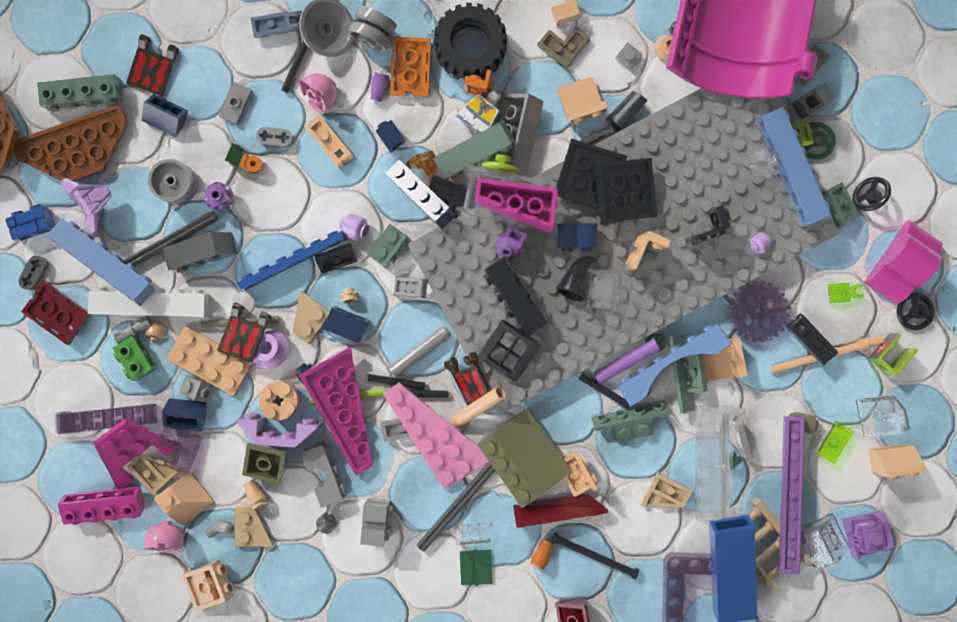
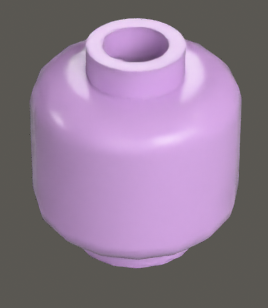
(354, 227)

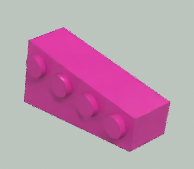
(521, 202)

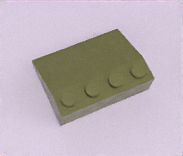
(524, 457)

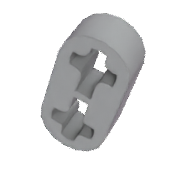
(275, 132)

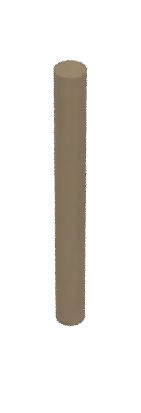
(223, 323)

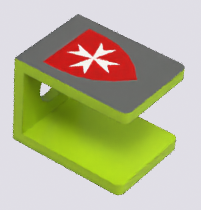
(899, 363)

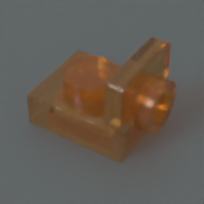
(423, 161)

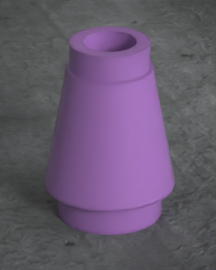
(378, 86)

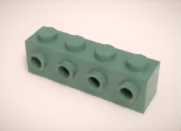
(80, 92)
(474, 149)

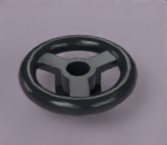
(872, 195)
(924, 312)

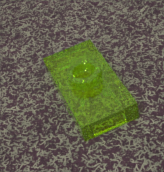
(835, 442)

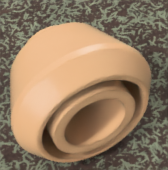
(661, 48)

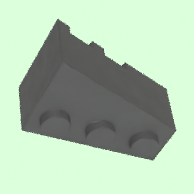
(199, 250)

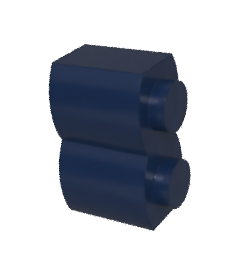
(577, 236)

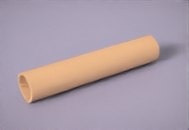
(478, 407)

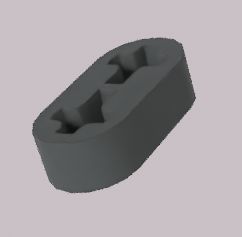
(31, 271)

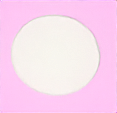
(244, 299)

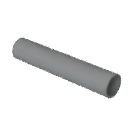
(419, 351)

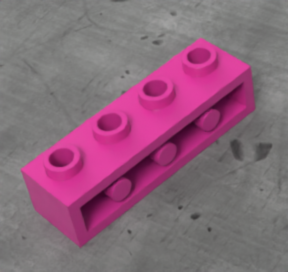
(101, 505)

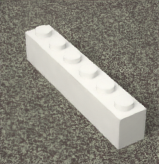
(157, 304)

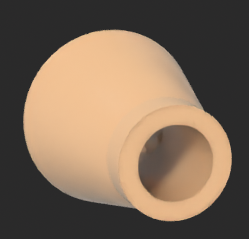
(255, 495)

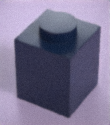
(390, 135)

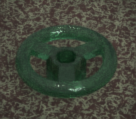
(823, 140)

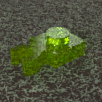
(843, 292)

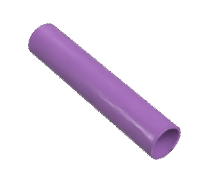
(627, 361)

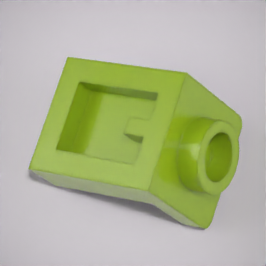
(804, 132)

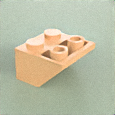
(896, 461)

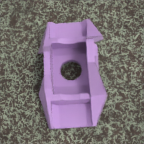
(92, 200)

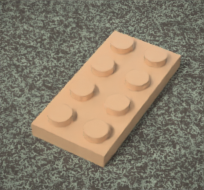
(200, 357)

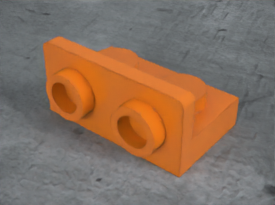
(475, 85)

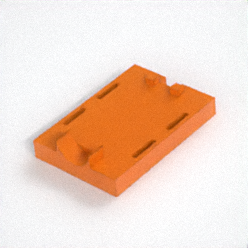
(410, 66)

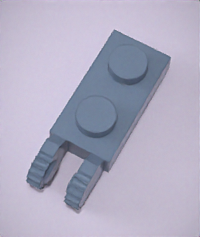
(274, 24)

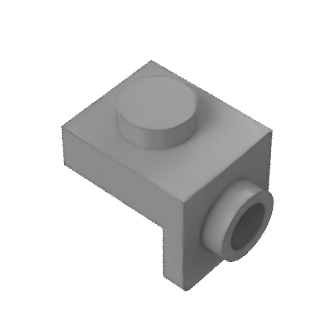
(196, 389)

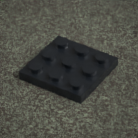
(577, 174)
(625, 190)

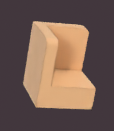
(565, 12)

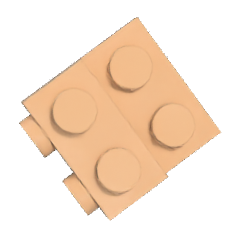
(208, 585)

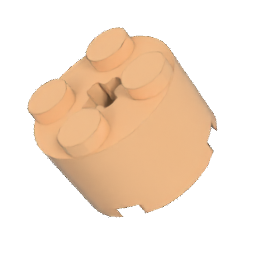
(276, 410)

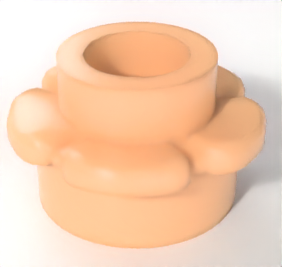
(349, 296)

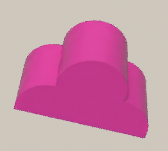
(906, 263)

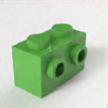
(134, 358)

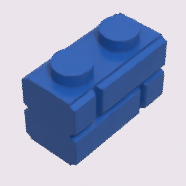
(30, 223)

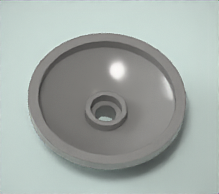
(334, 19)

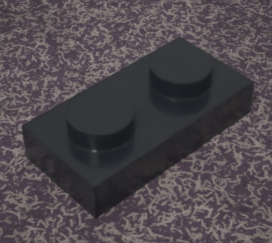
(335, 258)

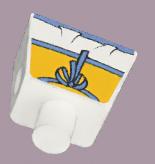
(480, 112)

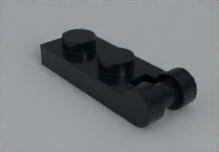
(812, 339)

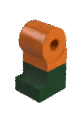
(249, 163)

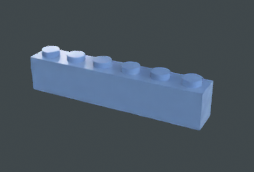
(793, 167)
(101, 262)

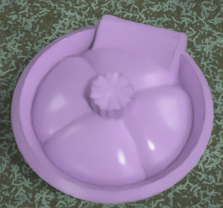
(271, 350)

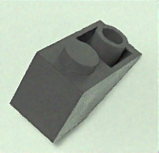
(813, 101)

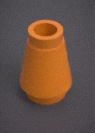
(542, 555)

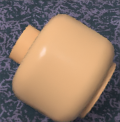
(155, 332)

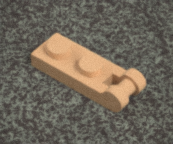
(329, 141)

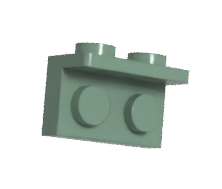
(841, 204)
(388, 246)

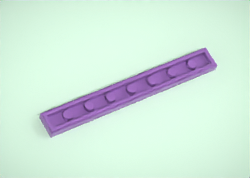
(791, 494)

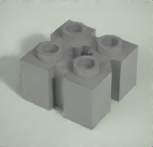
(375, 520)

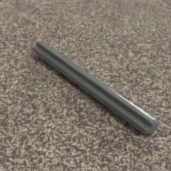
(171, 239)
(455, 507)

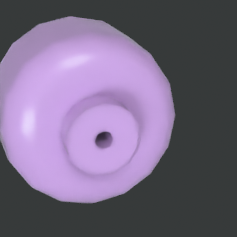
(761, 243)

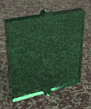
(476, 567)

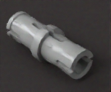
(133, 329)

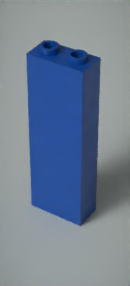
(733, 568)

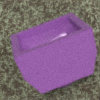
(868, 534)

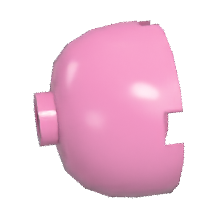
(319, 90)
(164, 537)

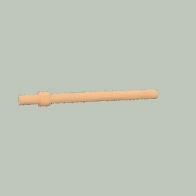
(862, 344)

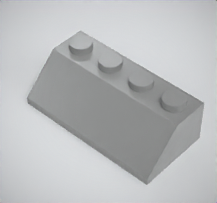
(522, 118)

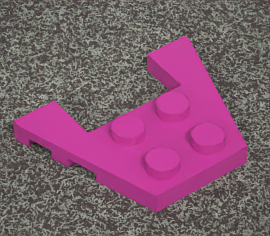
(124, 444)

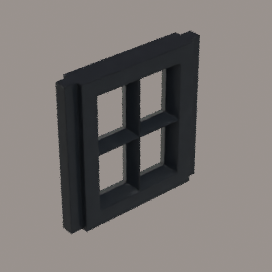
(524, 360)

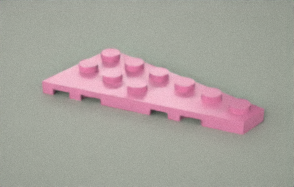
(439, 442)

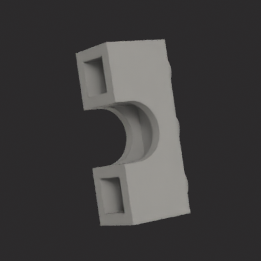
(320, 458)

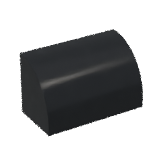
(626, 110)

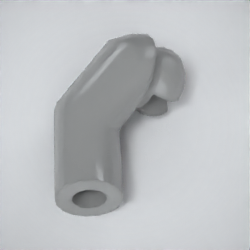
(219, 526)

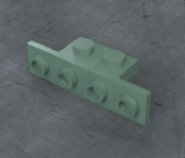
(689, 376)
(631, 422)

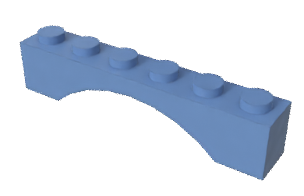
(640, 386)

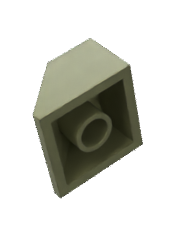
(264, 463)

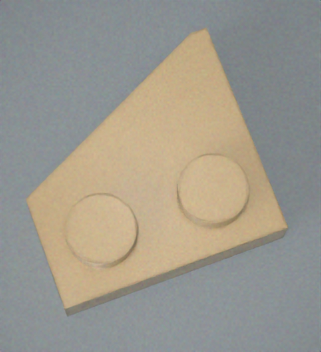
(309, 317)
(250, 529)

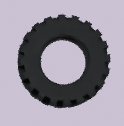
(470, 17)

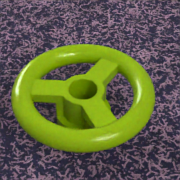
(501, 163)

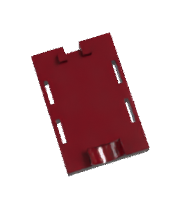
(56, 312)

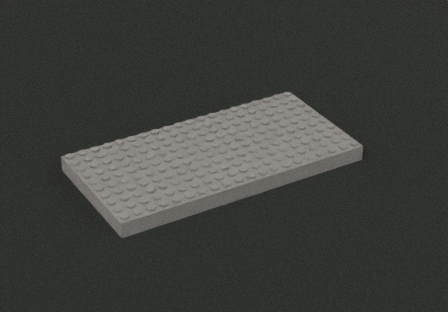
(697, 164)

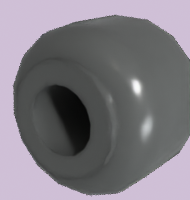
(326, 523)

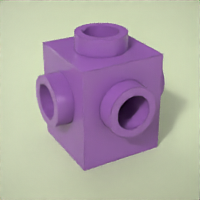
(225, 196)
(511, 243)

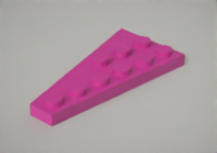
(337, 397)

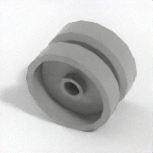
(372, 28)
(162, 185)

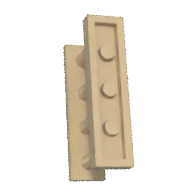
(771, 525)

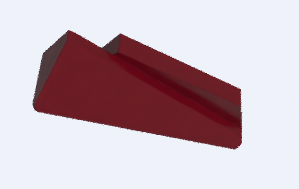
(557, 510)

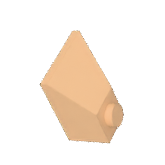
(184, 499)

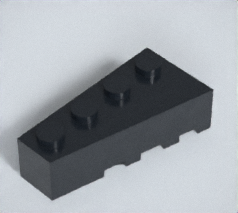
(515, 296)

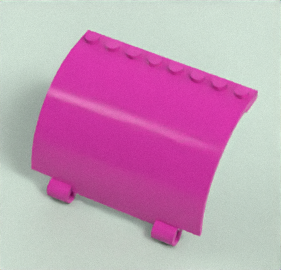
(743, 46)

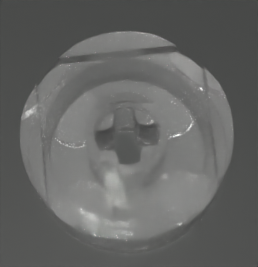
(602, 289)

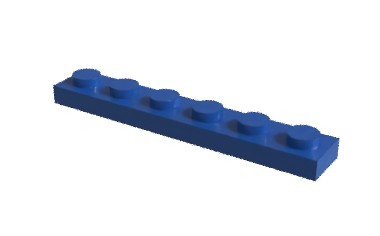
(283, 263)

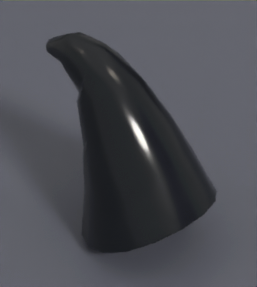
(573, 281)

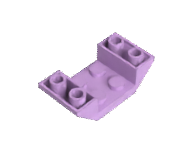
(255, 425)

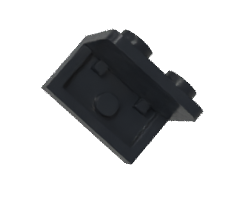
(720, 222)

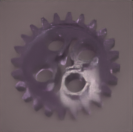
(741, 308)

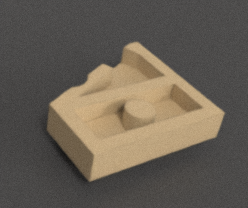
(151, 472)
(666, 492)

